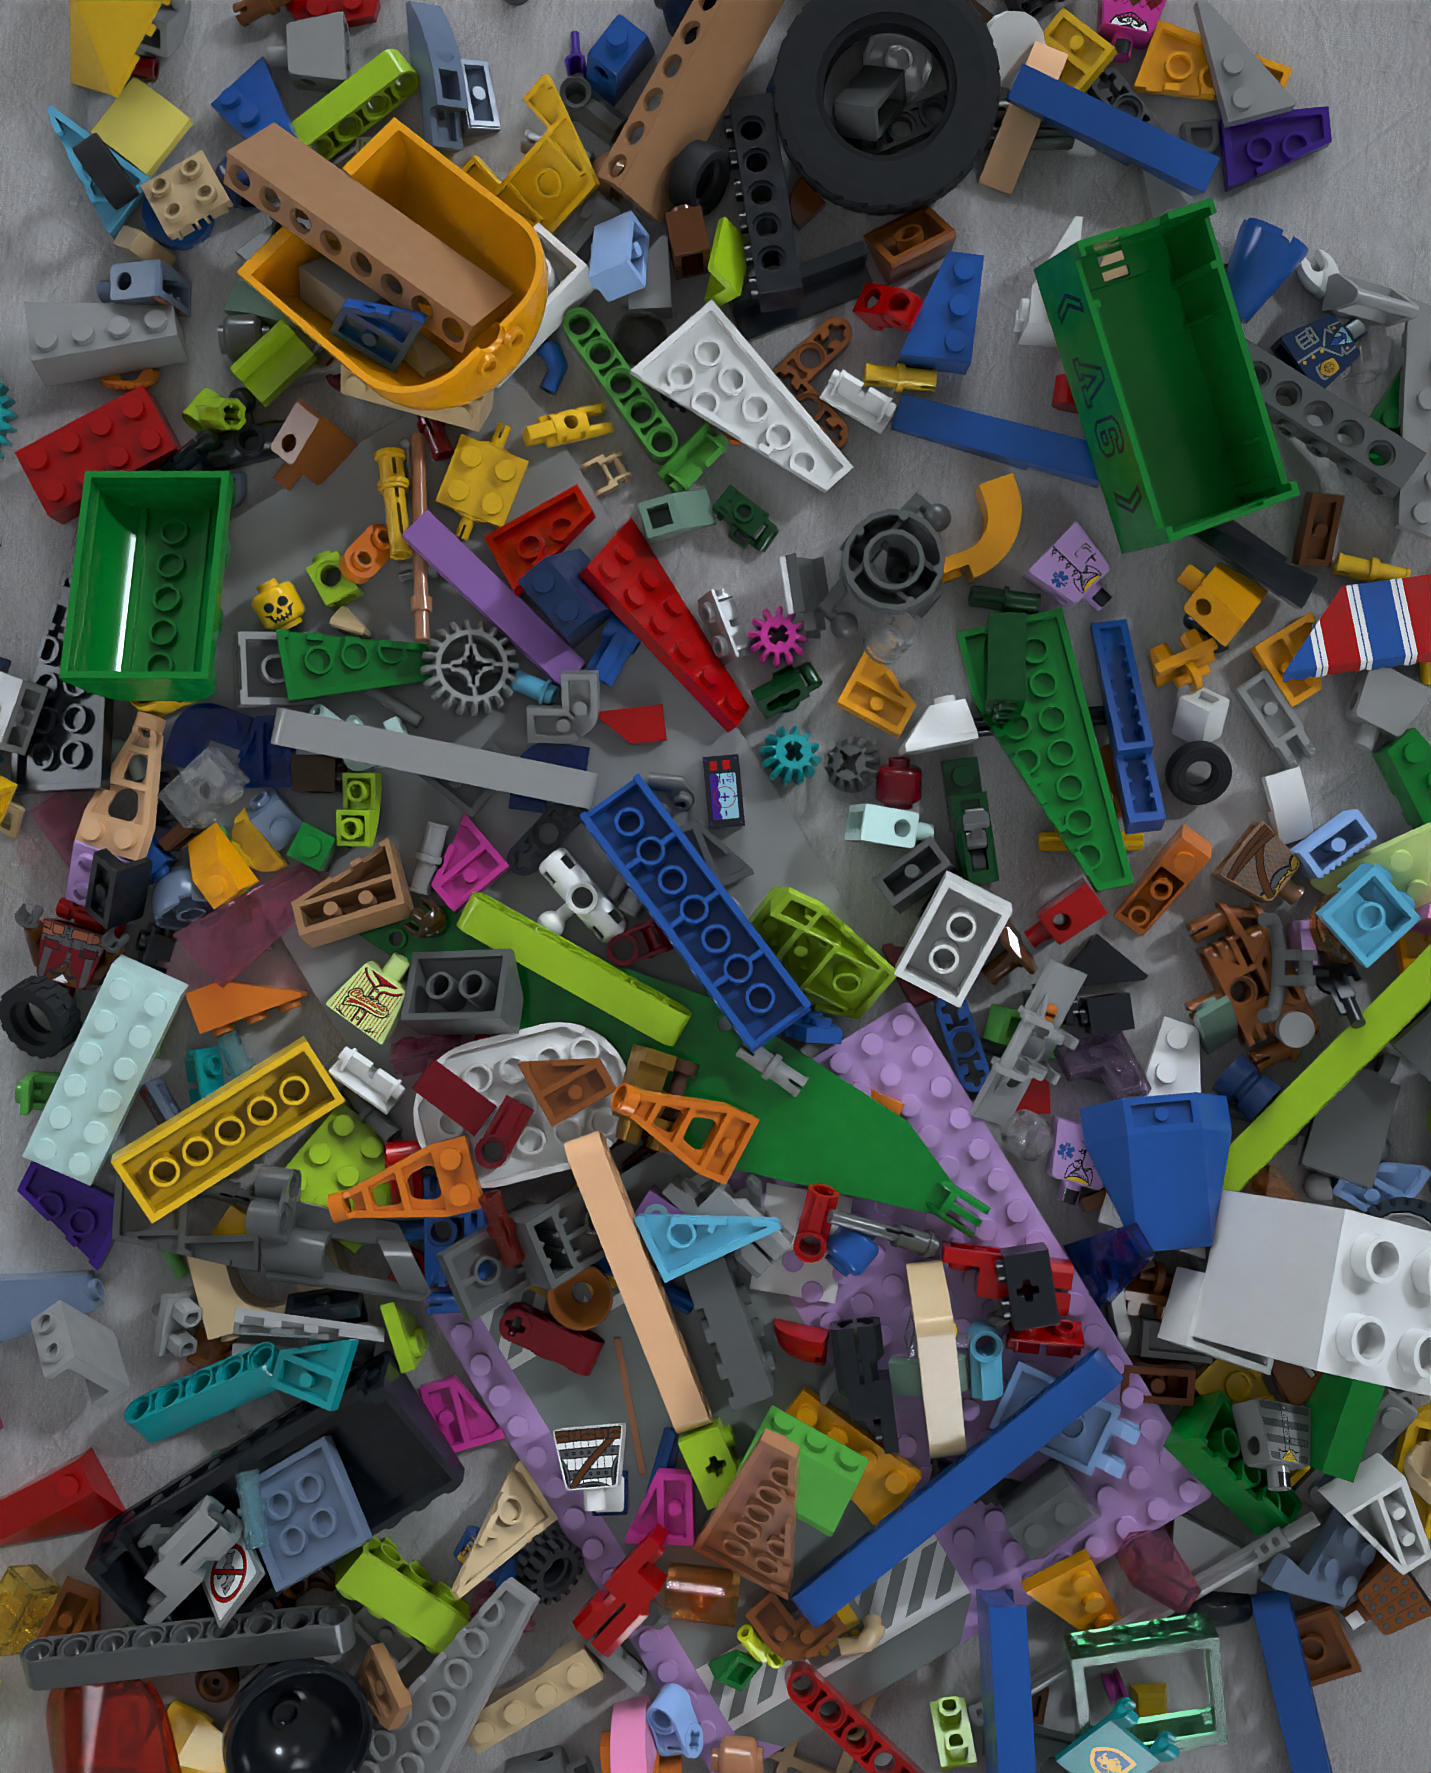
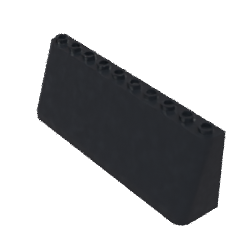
(384, 1441)

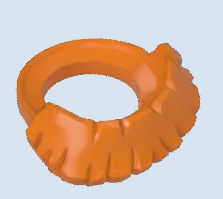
(147, 378)

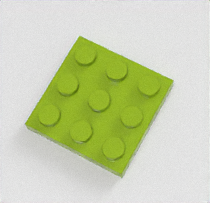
(339, 1158)

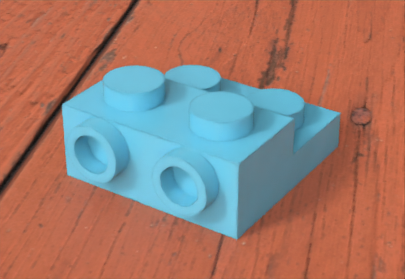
(1368, 913)

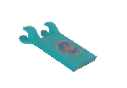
(1113, 1749)

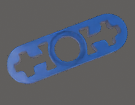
(963, 1071)

